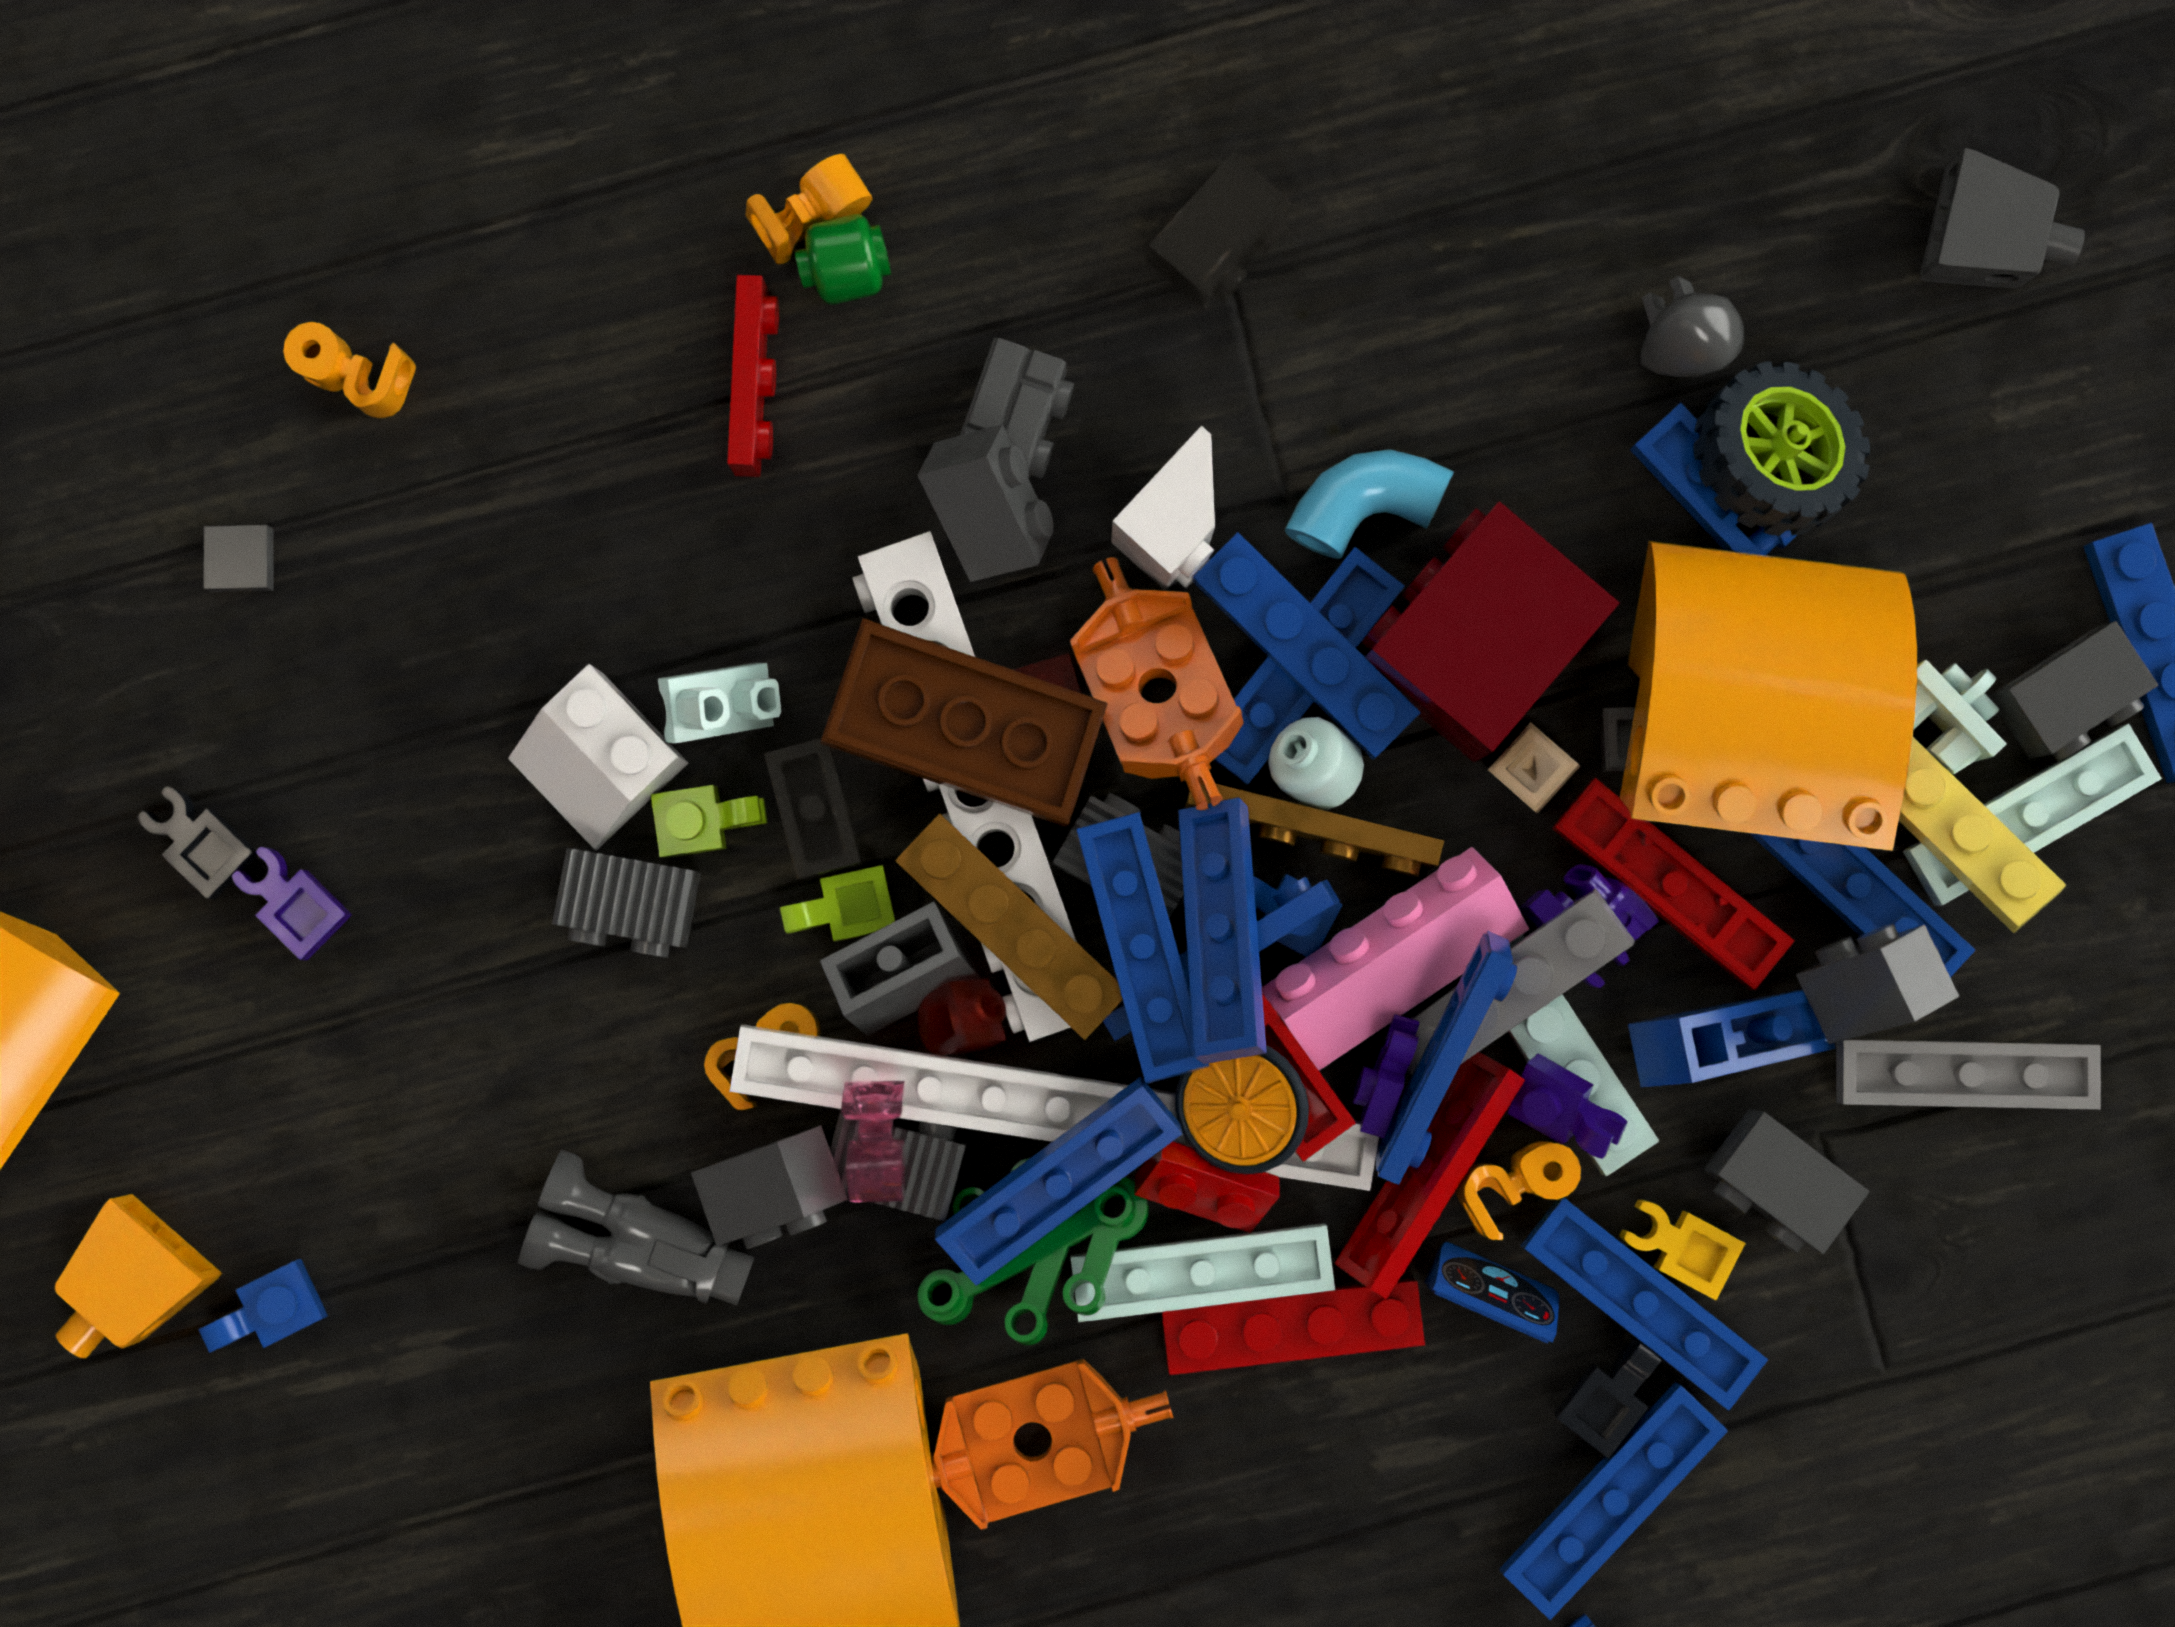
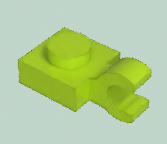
(696, 820)
(852, 905)

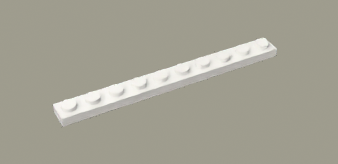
(981, 1095)

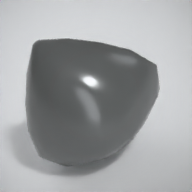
(1691, 334)

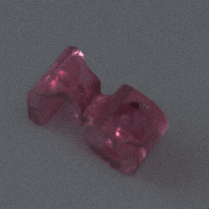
(876, 1158)

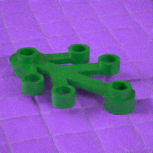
(1048, 1258)

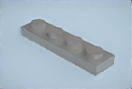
(1547, 966)
(1968, 1074)

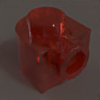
(962, 1017)

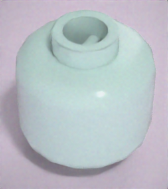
(1316, 763)

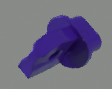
(1623, 901)

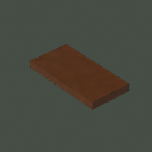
(964, 723)

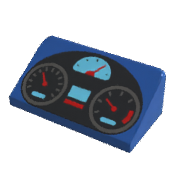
(1494, 1291)

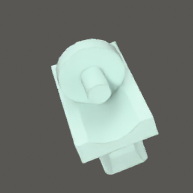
(719, 702)
(1960, 711)

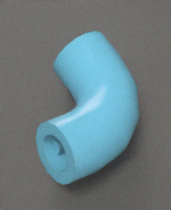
(1362, 487)

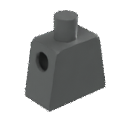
(1995, 226)

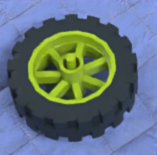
(1744, 466)

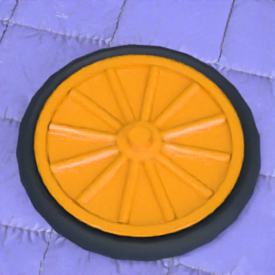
(1243, 1112)

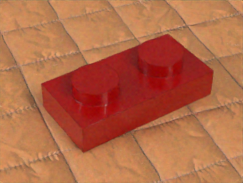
(1191, 1184)

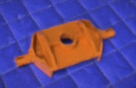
(1150, 637)
(1087, 1453)

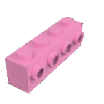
(1393, 957)

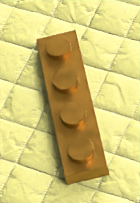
(1339, 834)
(1011, 926)

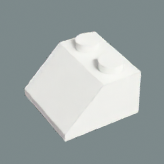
(1172, 517)
(595, 756)

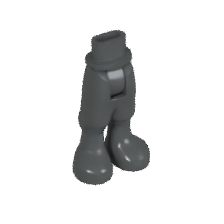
(645, 1242)

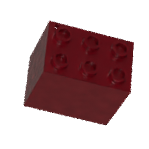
(1487, 629)

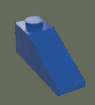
(1725, 1039)

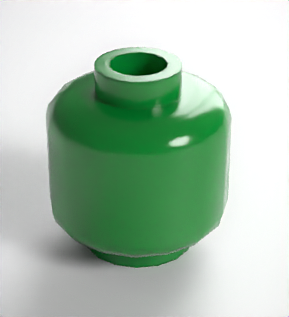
(843, 259)

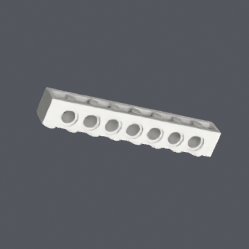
(916, 569)

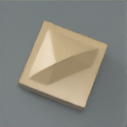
(1534, 767)

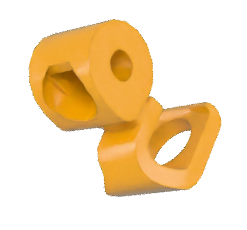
(826, 193)
(329, 364)
(783, 1017)
(1538, 1168)

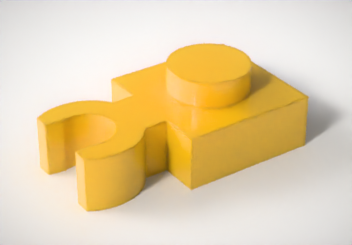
(1690, 1250)

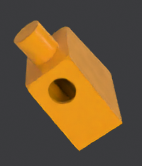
(128, 1278)

